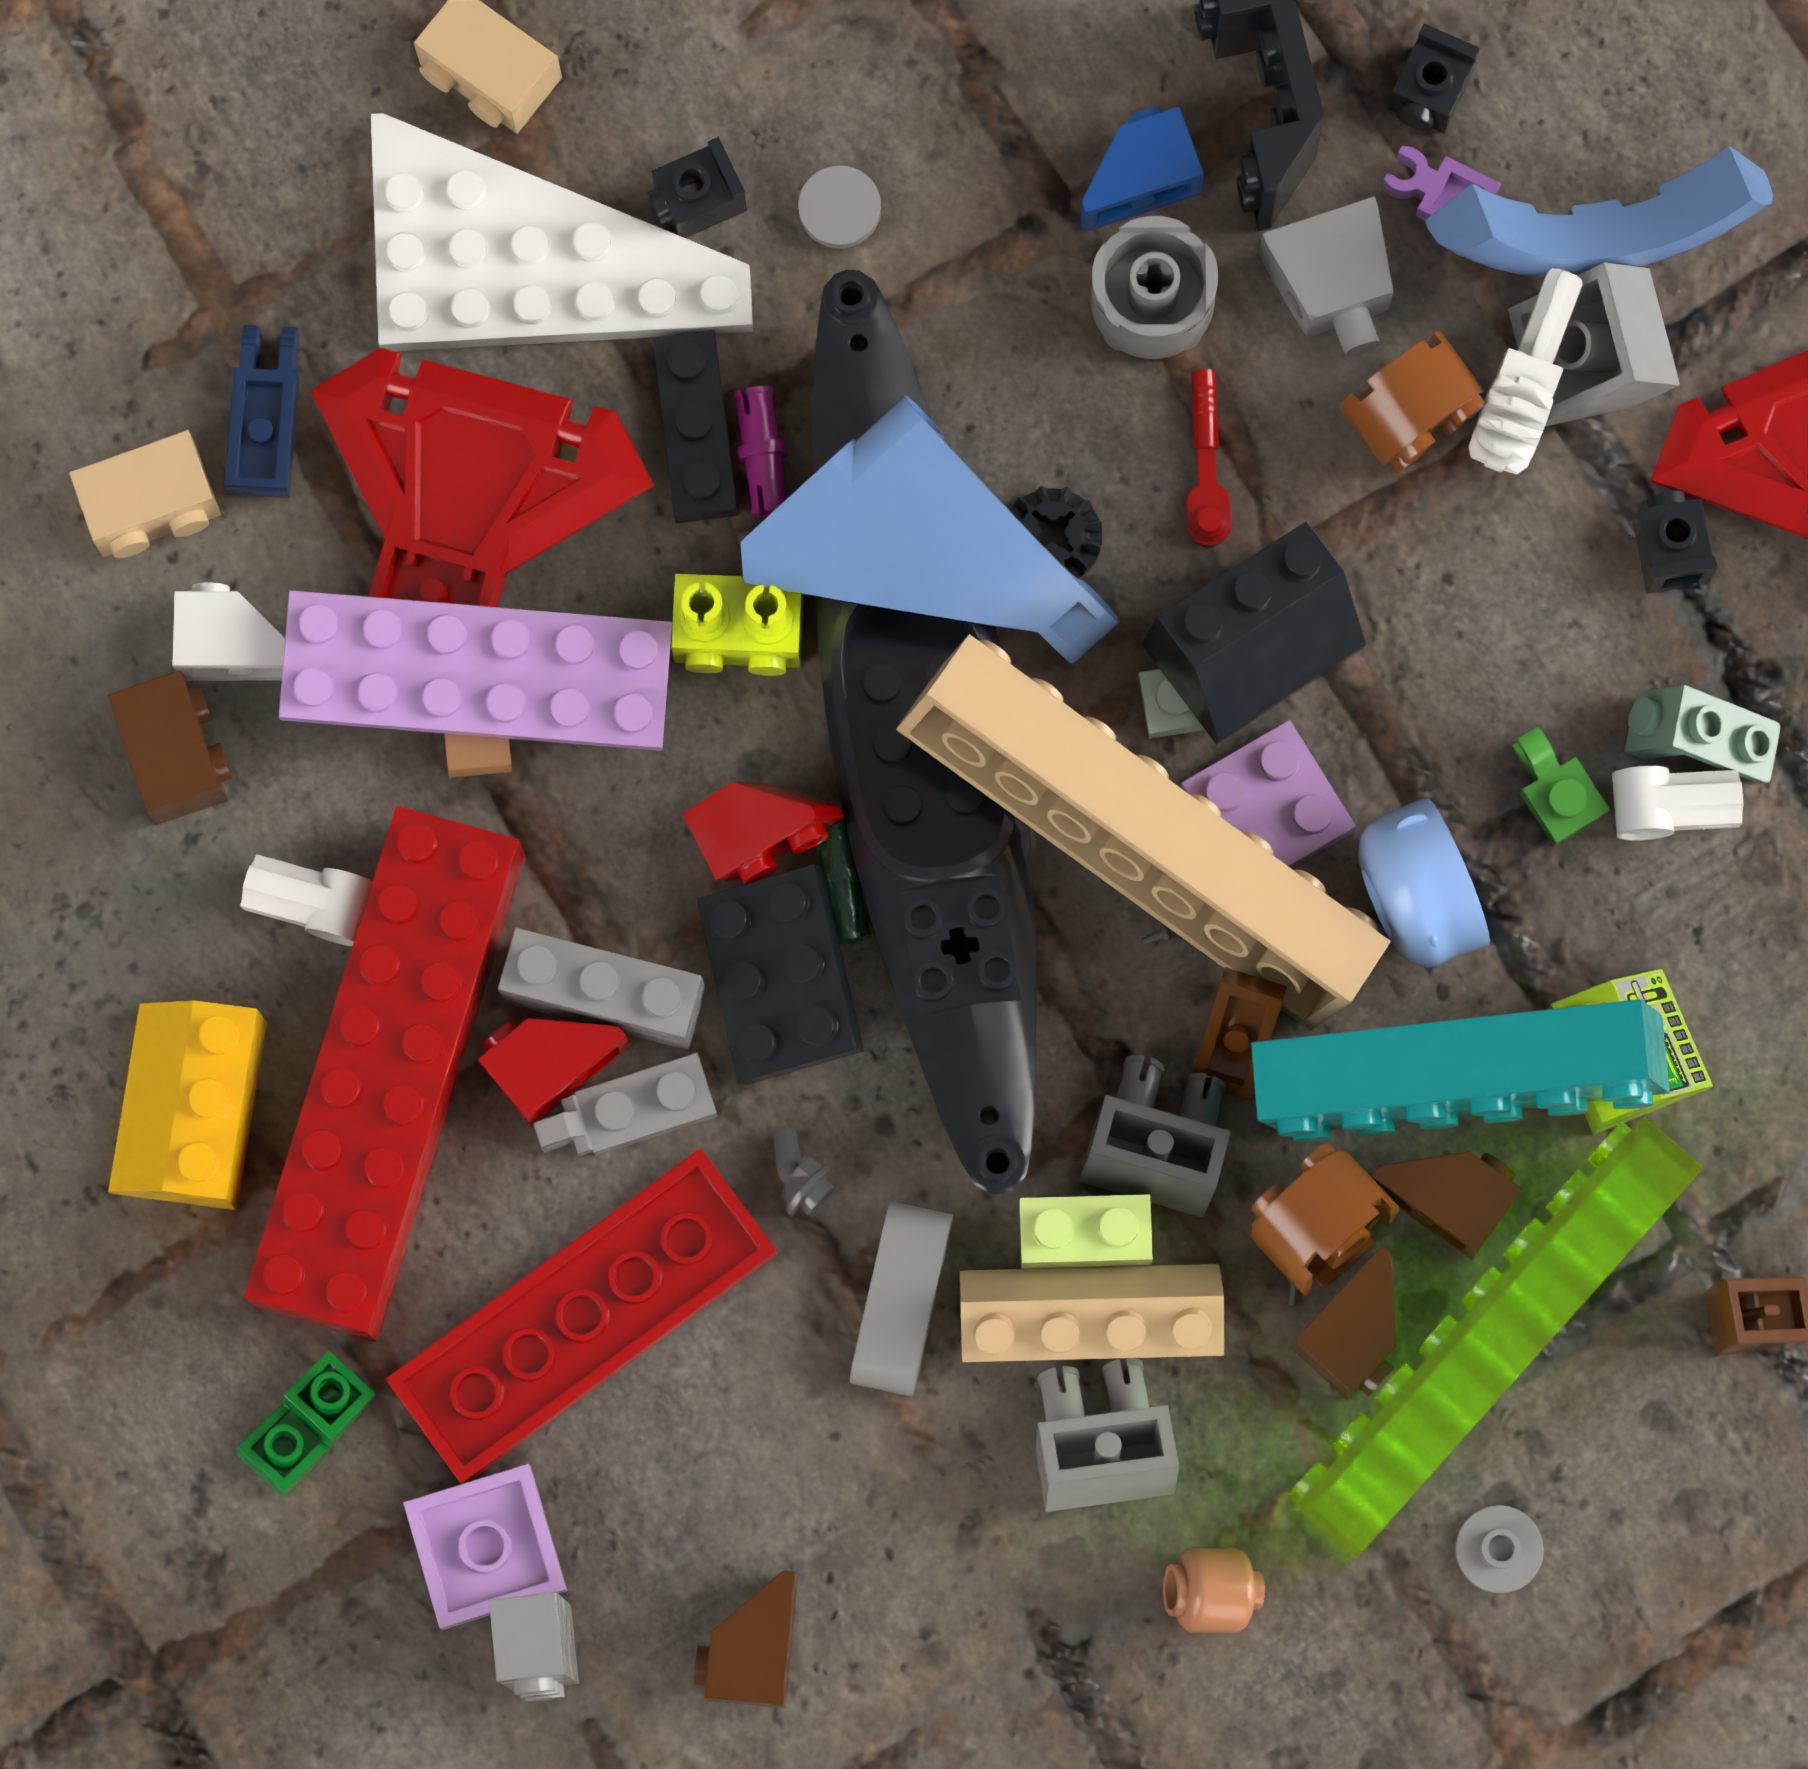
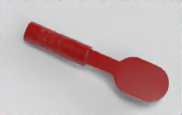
(1208, 502)

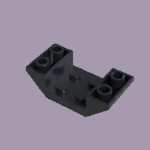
(1281, 153)

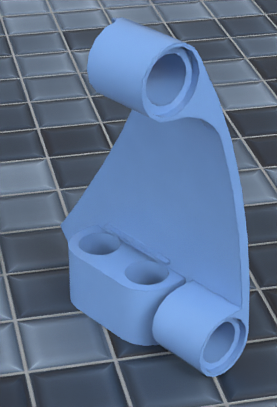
(920, 533)

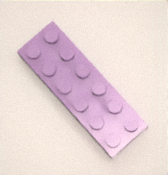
(475, 670)

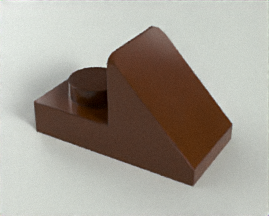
(1241, 1014)

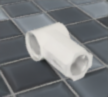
(1657, 803)
(322, 902)

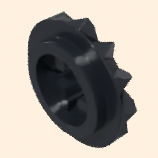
(1083, 529)

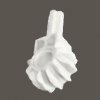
(1526, 381)

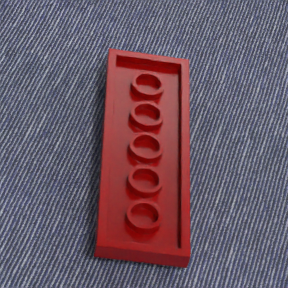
(581, 1316)

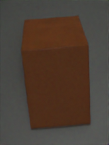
(1757, 1314)

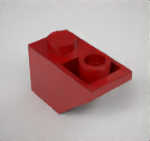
(753, 825)

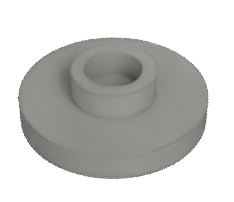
(839, 206)
(1499, 1549)

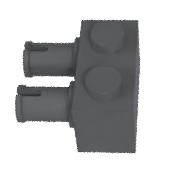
(1156, 1151)

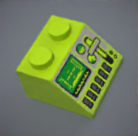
(1684, 1065)

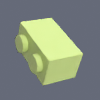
(1085, 1231)

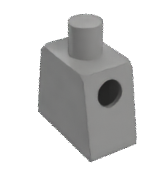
(1333, 273)

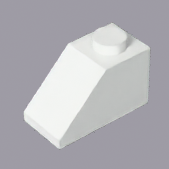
(223, 637)

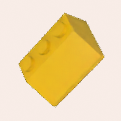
(188, 1103)

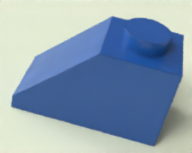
(1143, 169)

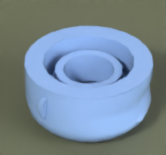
(1421, 885)

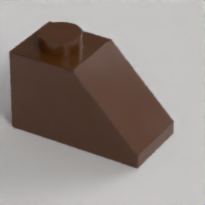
(1452, 1195)
(1354, 1331)
(752, 1649)

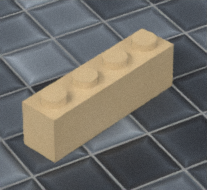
(1091, 1313)

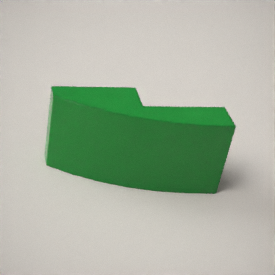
(305, 1424)

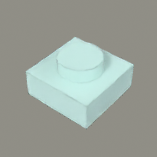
(1163, 707)

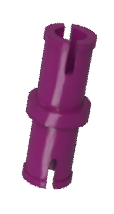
(761, 449)

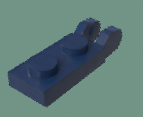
(263, 418)

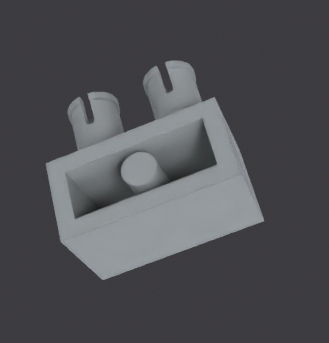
(1106, 1454)

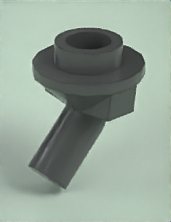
(805, 1182)

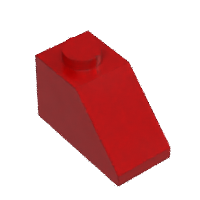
(548, 1061)

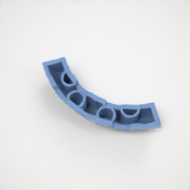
(1681, 218)

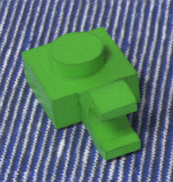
(1560, 796)

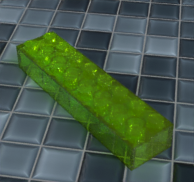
(1502, 1333)

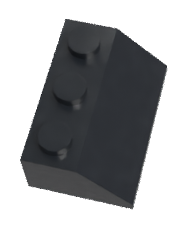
(1257, 633)

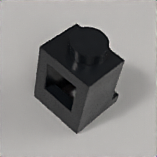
(1443, 58)
(714, 203)
(1668, 563)

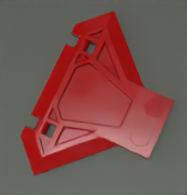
(1765, 469)
(470, 473)

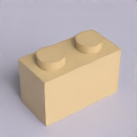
(487, 63)
(145, 495)

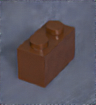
(169, 746)

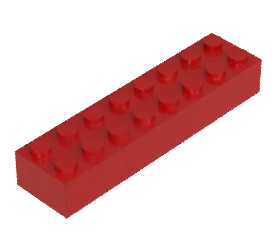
(385, 1074)

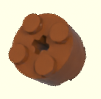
(1412, 400)
(1321, 1218)

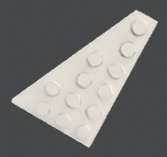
(510, 259)

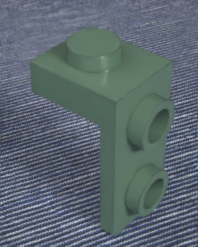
(1704, 728)

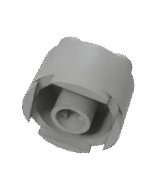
(1144, 322)

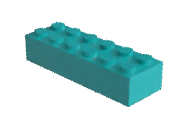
(1460, 1069)

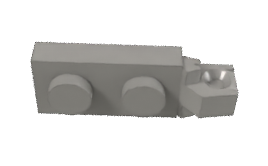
(630, 1109)

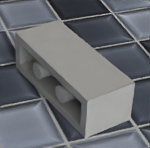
(602, 988)
(534, 1645)

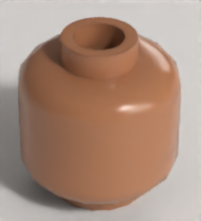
(1212, 1590)

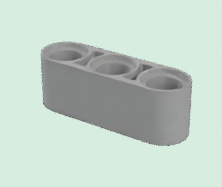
(901, 1298)

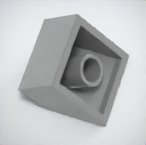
(1612, 346)

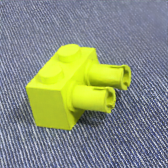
(735, 624)

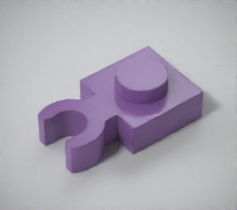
(1434, 186)

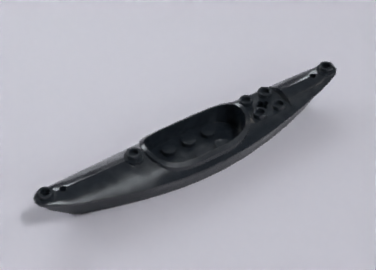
(925, 842)

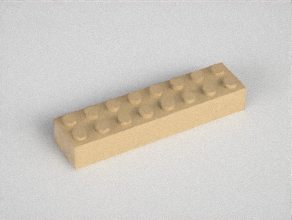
(1142, 831)

